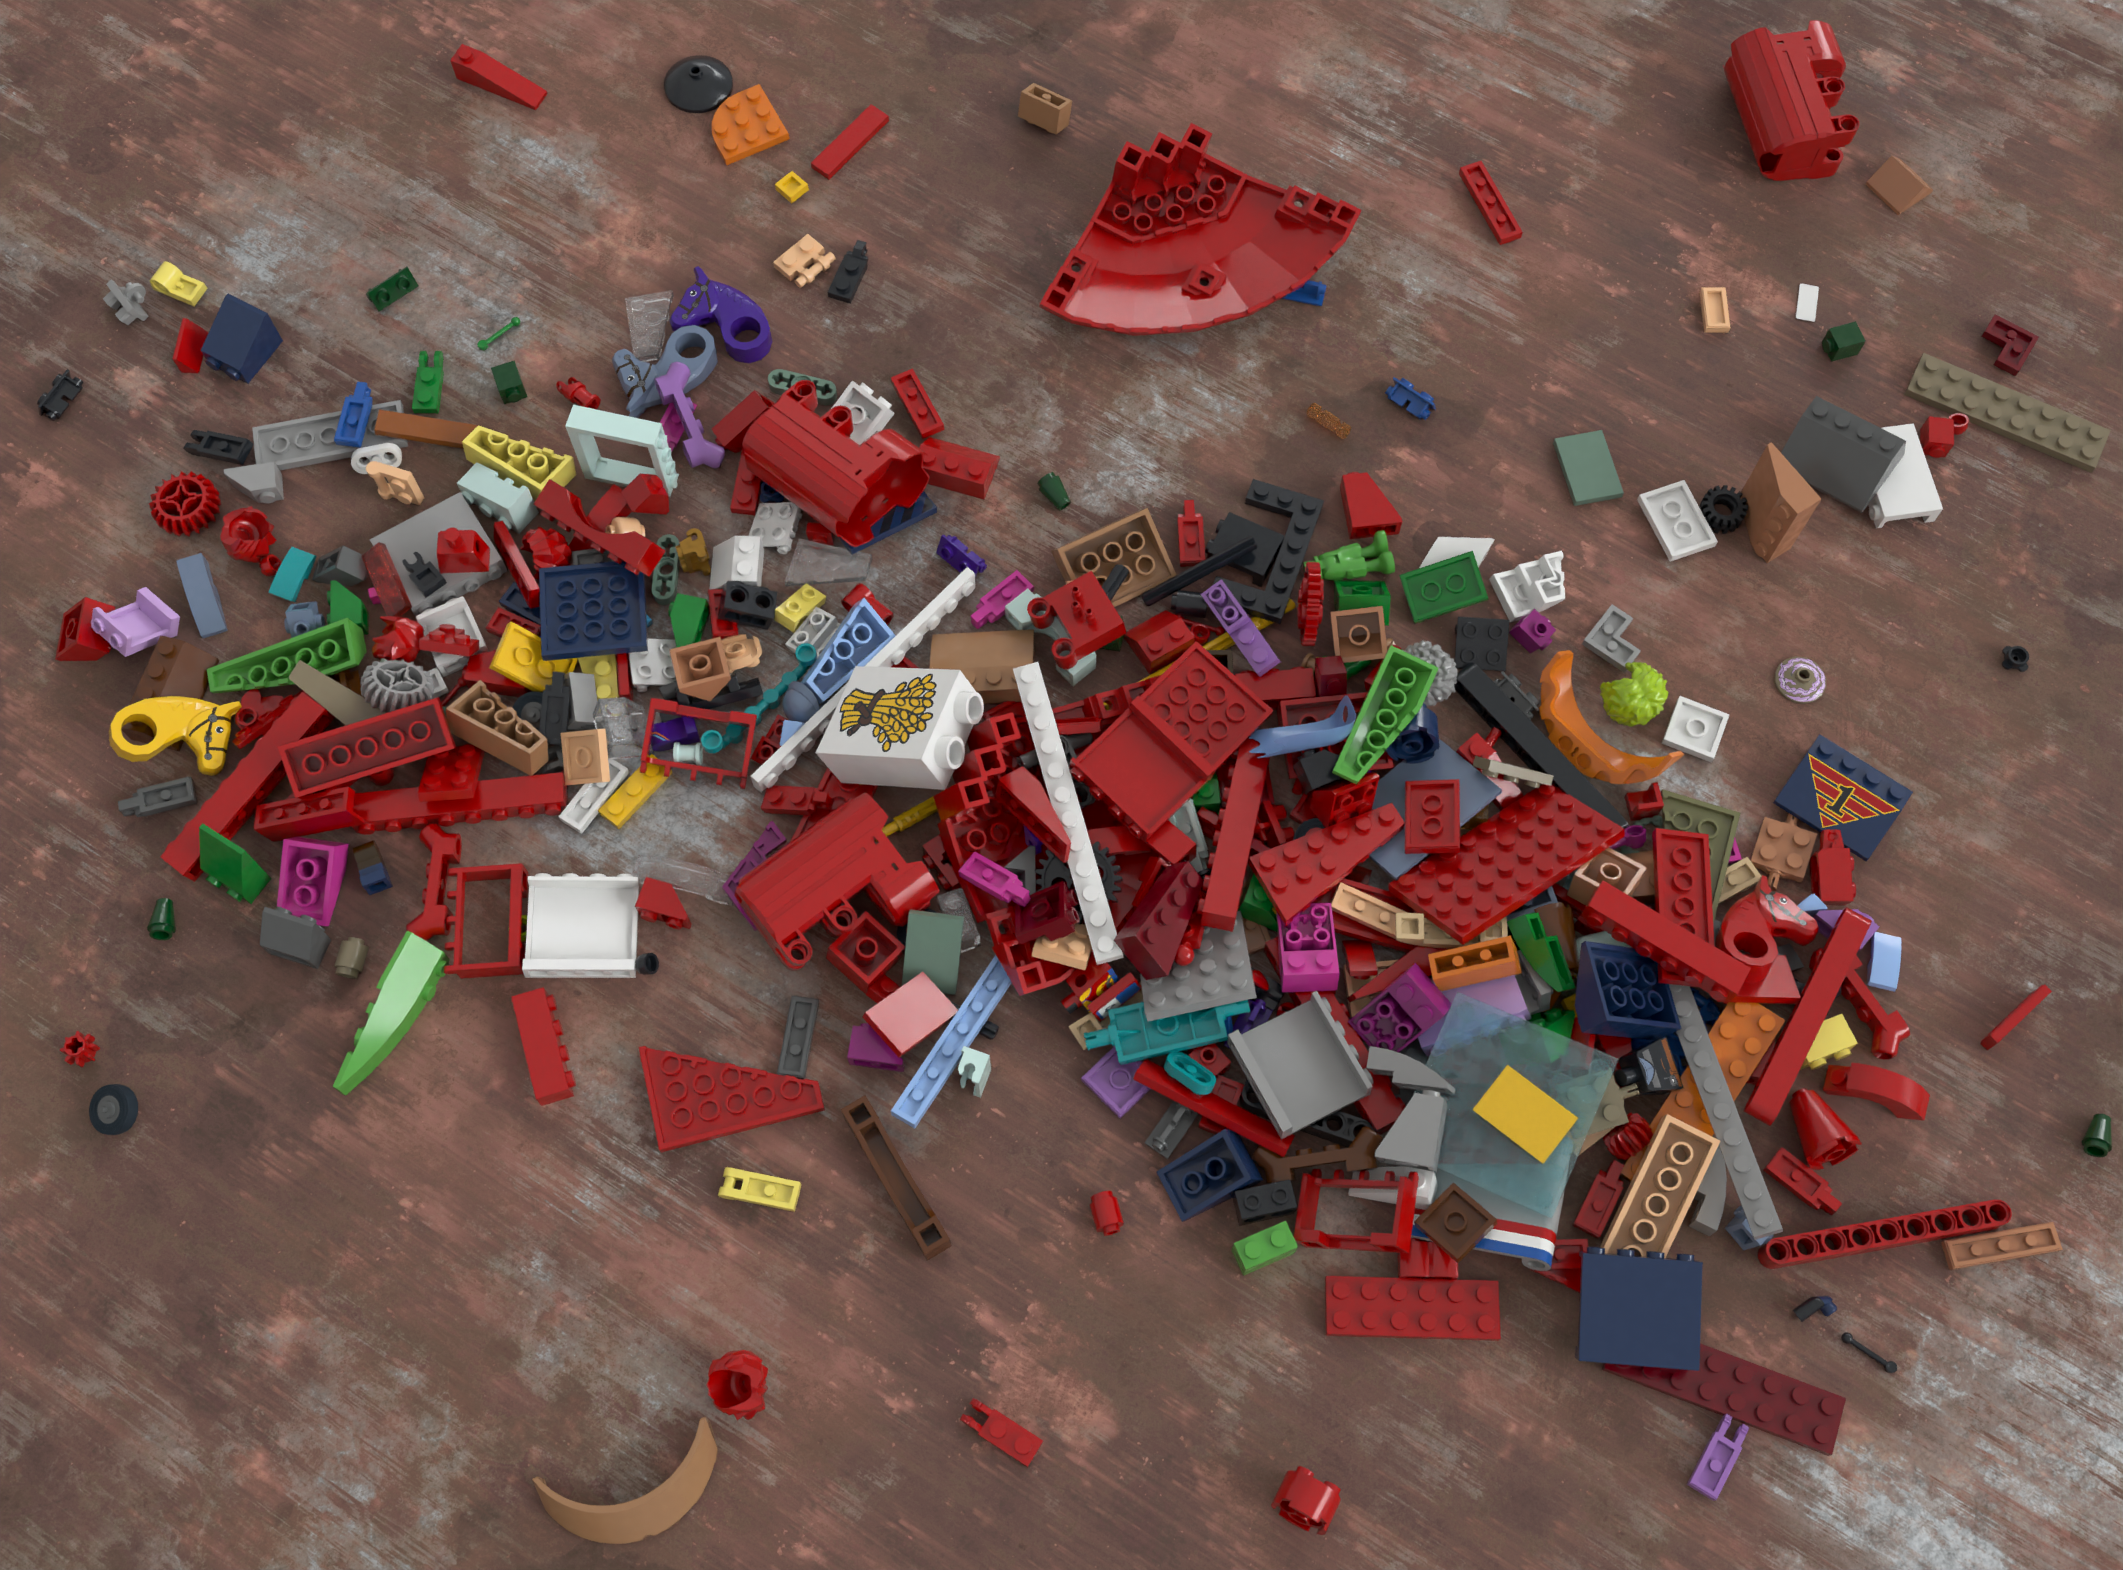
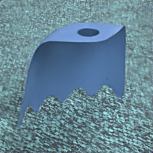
(1306, 736)

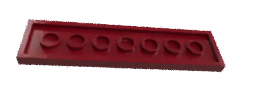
(1749, 1396)

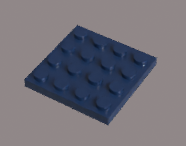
(592, 611)

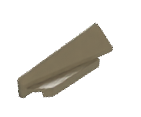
(333, 696)

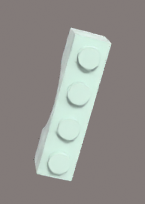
(1018, 616)

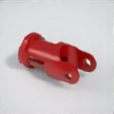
(577, 393)

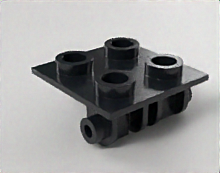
(1481, 642)

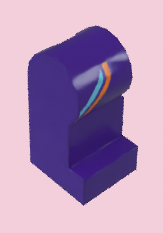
(675, 730)

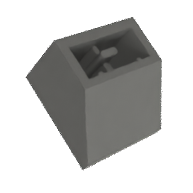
(293, 937)

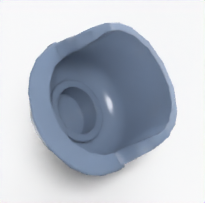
(800, 702)

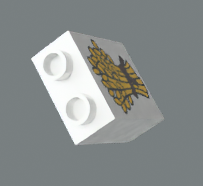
(901, 727)

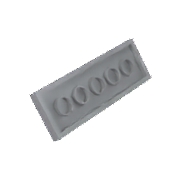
(312, 439)

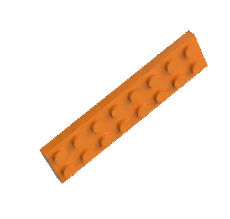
(1739, 1042)

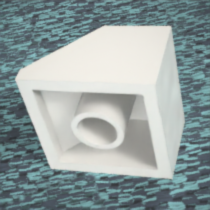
(737, 560)

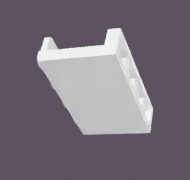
(1910, 486)

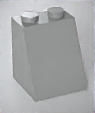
(1416, 1133)

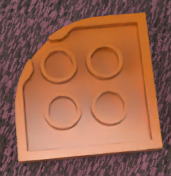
(746, 125)

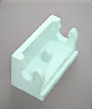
(974, 1066)

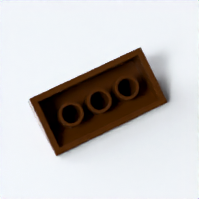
(172, 671)

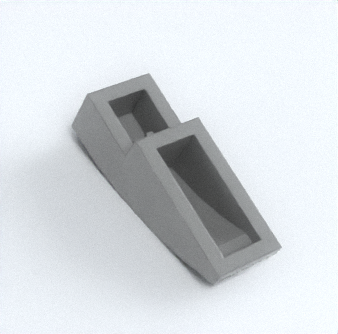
(1406, 1071)
(1710, 1197)

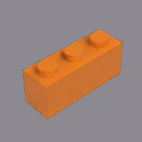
(1474, 963)

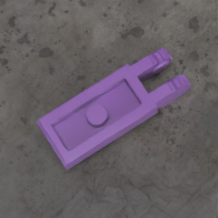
(1717, 1459)

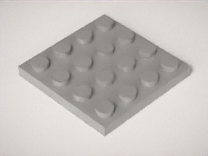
(1214, 978)

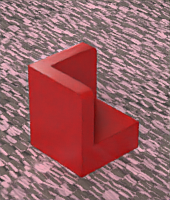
(1644, 803)

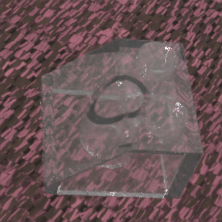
(624, 726)

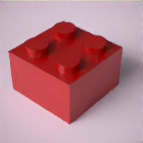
(865, 952)

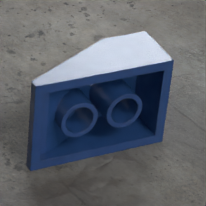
(1209, 1174)

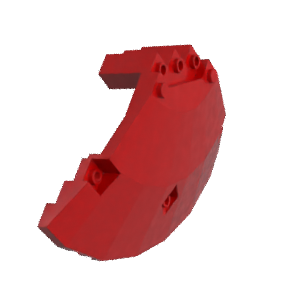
(1187, 220)
(981, 824)

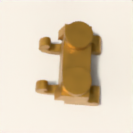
(694, 554)

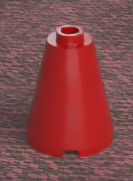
(1821, 1130)

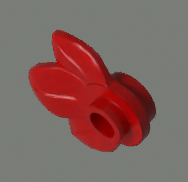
(255, 705)

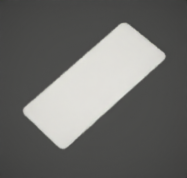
(1807, 302)

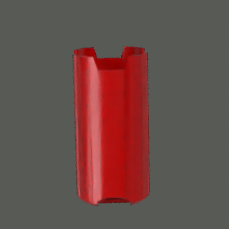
(1787, 100)
(828, 472)
(823, 871)

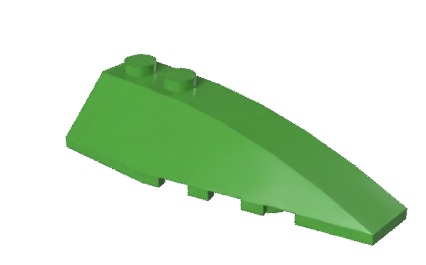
(325, 649)
(1385, 712)
(405, 989)

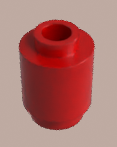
(1106, 1213)

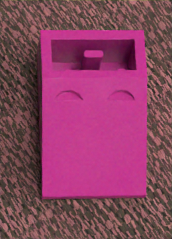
(1308, 951)

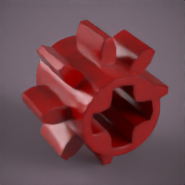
(79, 1049)

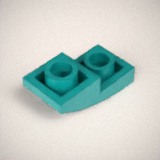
(291, 574)

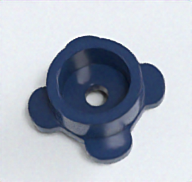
(766, 496)

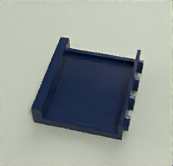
(1640, 1309)

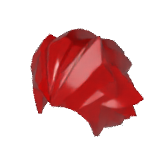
(247, 534)
(548, 548)
(399, 639)
(738, 1384)

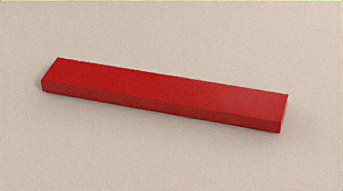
(1214, 1108)

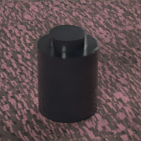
(1189, 604)

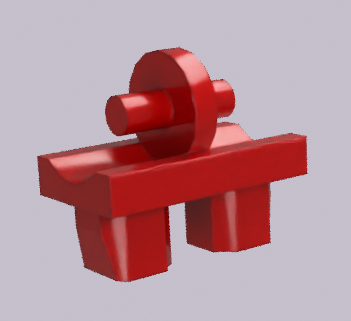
(1268, 825)

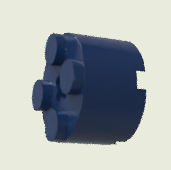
(1418, 738)

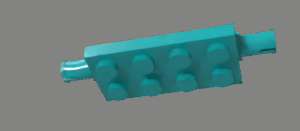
(1143, 1039)

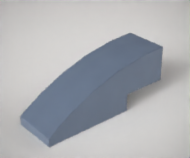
(202, 595)

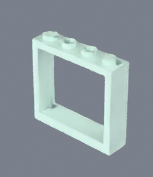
(588, 422)

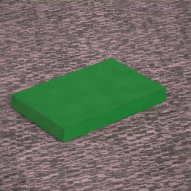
(1443, 587)

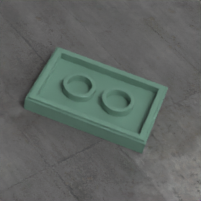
(1588, 467)
(933, 948)

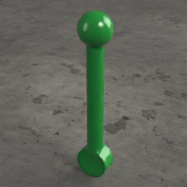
(483, 344)

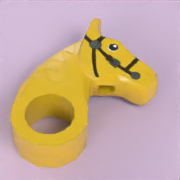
(177, 718)

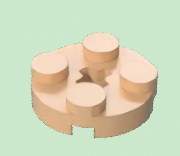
(741, 651)

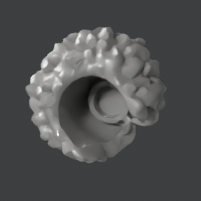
(1446, 675)

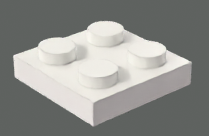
(1695, 729)

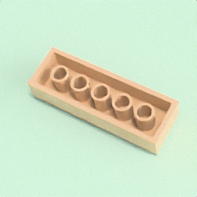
(1661, 1189)

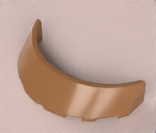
(647, 1514)

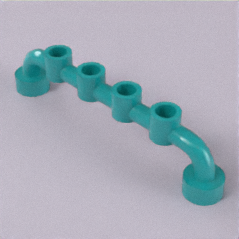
(712, 739)

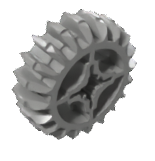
(395, 685)

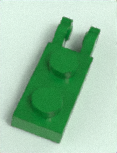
(428, 384)

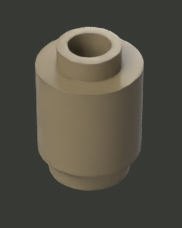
(351, 958)

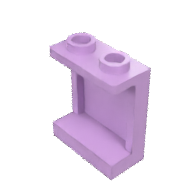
(136, 624)

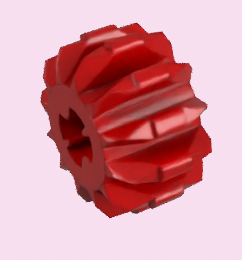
(1628, 1138)

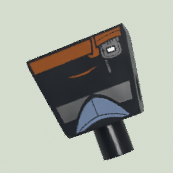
(1650, 1068)

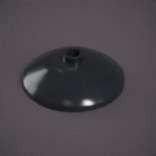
(698, 84)

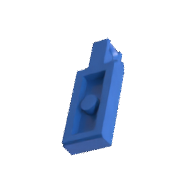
(354, 417)

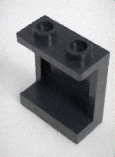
(1256, 563)

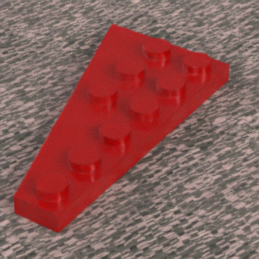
(1315, 863)

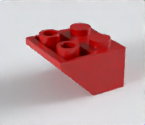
(1344, 799)

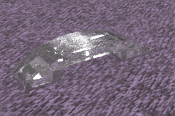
(683, 876)

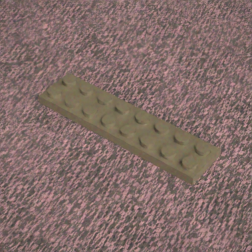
(2008, 412)

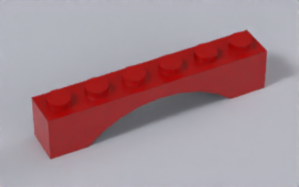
(629, 547)

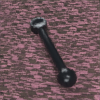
(1889, 1367)

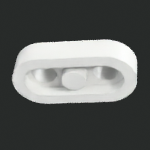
(378, 454)

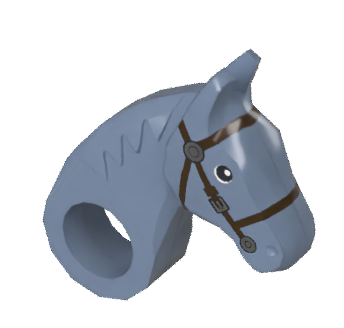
(638, 376)

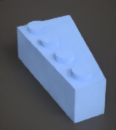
(852, 645)

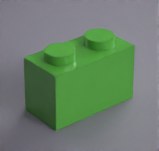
(1264, 1248)

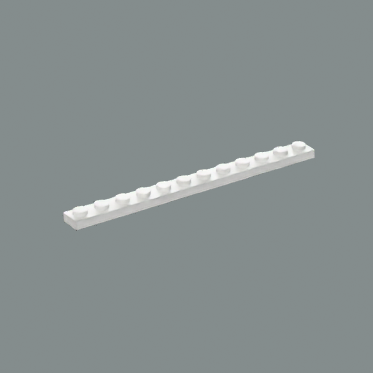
(891, 654)
(1067, 807)

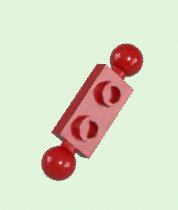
(1192, 936)

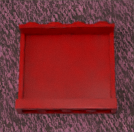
(1141, 769)

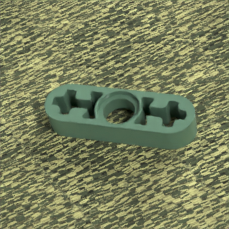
(791, 378)
(670, 579)

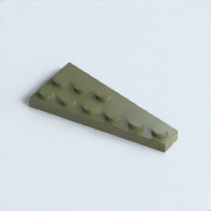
(1696, 816)

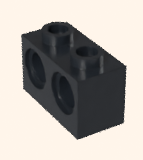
(747, 611)
(1264, 1202)

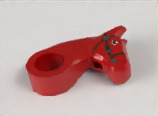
(1754, 923)

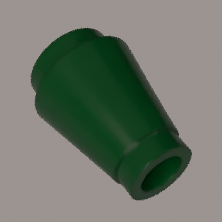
(1054, 491)
(162, 920)
(2098, 1136)

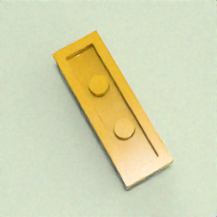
(633, 794)

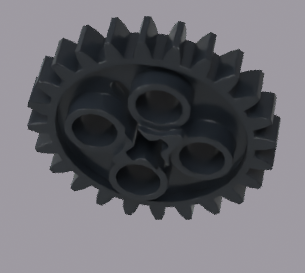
(1056, 870)

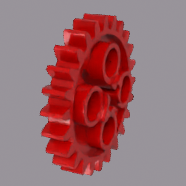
(1310, 603)

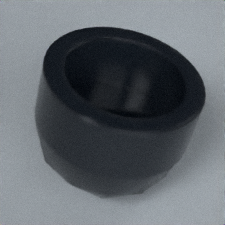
(647, 964)

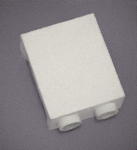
(459, 614)

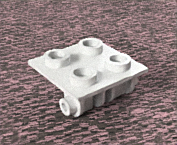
(776, 524)
(652, 666)

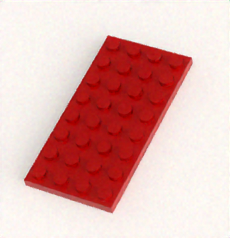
(1506, 862)

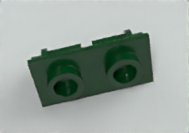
(392, 289)

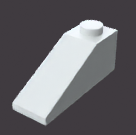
(1425, 1191)

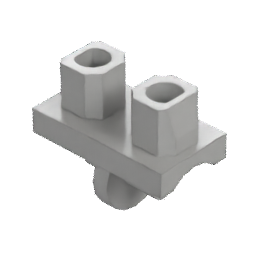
(129, 298)

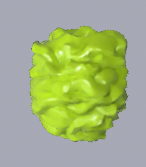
(1635, 699)

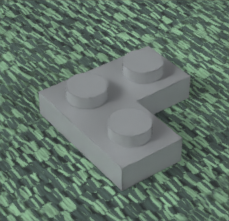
(1607, 642)

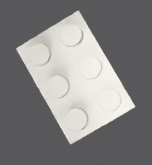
(1677, 520)

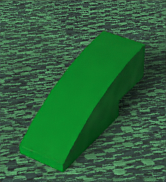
(1541, 951)

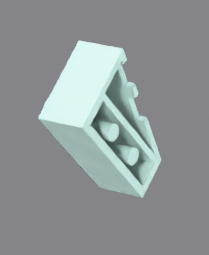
(498, 497)

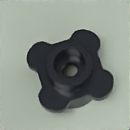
(2017, 652)

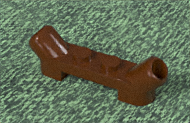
(1358, 1157)

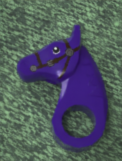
(731, 310)

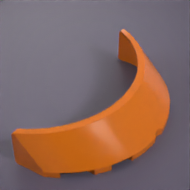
(1579, 742)

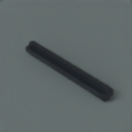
(1199, 571)

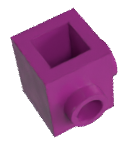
(1533, 631)

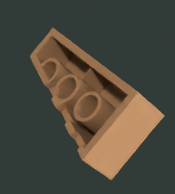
(497, 729)

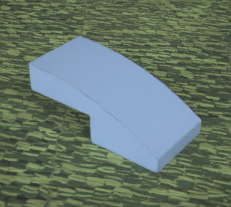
(1884, 962)

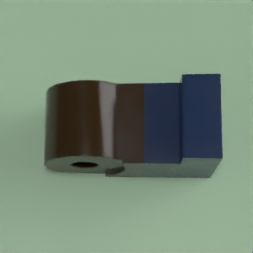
(371, 868)

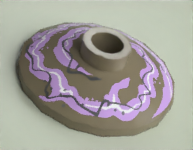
(1796, 688)

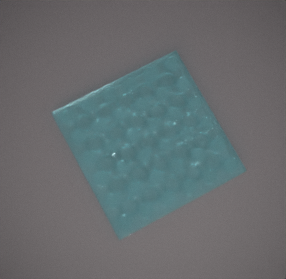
(1470, 1056)

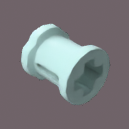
(688, 753)

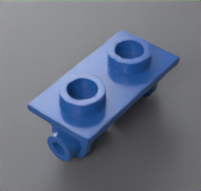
(1309, 293)
(1404, 391)

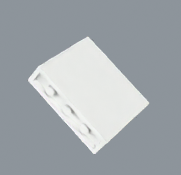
(581, 926)

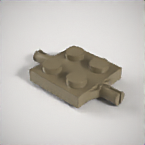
(1611, 1109)

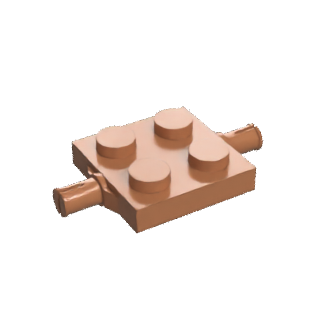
(1783, 850)

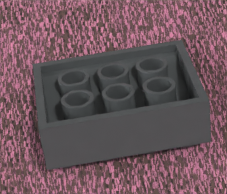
(1842, 453)

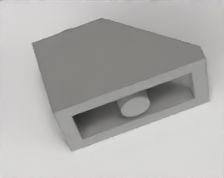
(258, 481)

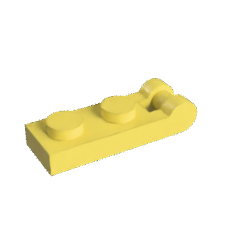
(760, 1189)

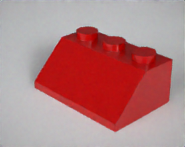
(958, 467)

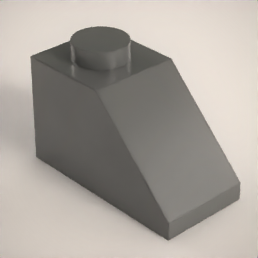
(341, 565)

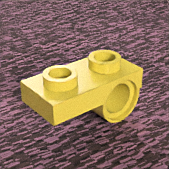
(175, 284)
(798, 607)

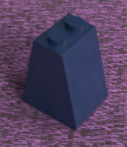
(240, 340)

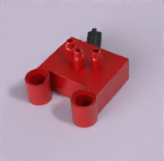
(1084, 614)

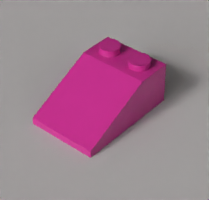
(311, 877)

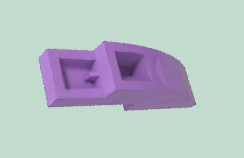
(1240, 628)

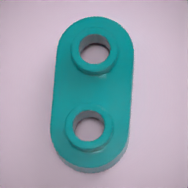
(1190, 1073)

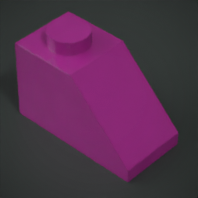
(871, 1051)

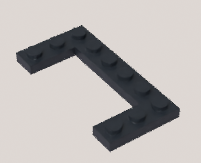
(1304, 516)

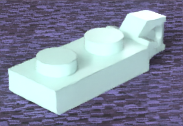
(1188, 822)

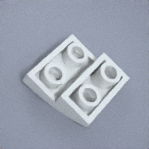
(815, 630)

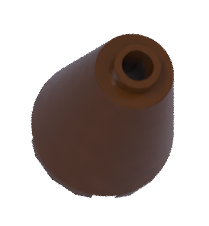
(1559, 921)

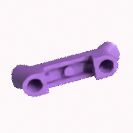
(670, 390)

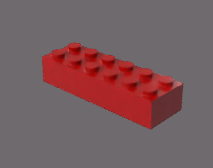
(366, 747)

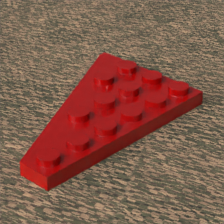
(709, 1099)

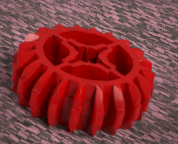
(193, 508)

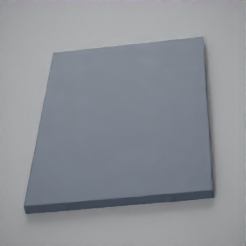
(1446, 764)

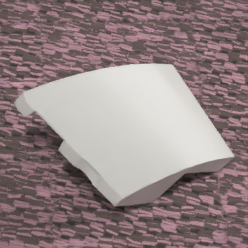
(1452, 546)
(1530, 586)

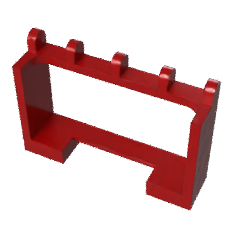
(673, 708)
(516, 950)
(1396, 1242)

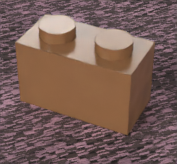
(1044, 108)

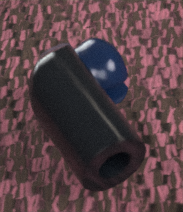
(1814, 1304)

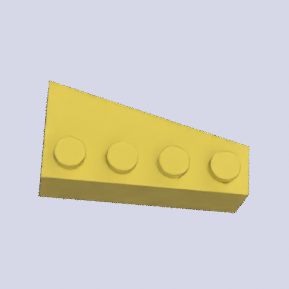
(518, 460)

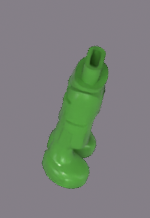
(1350, 560)

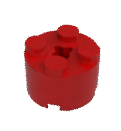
(1307, 1500)

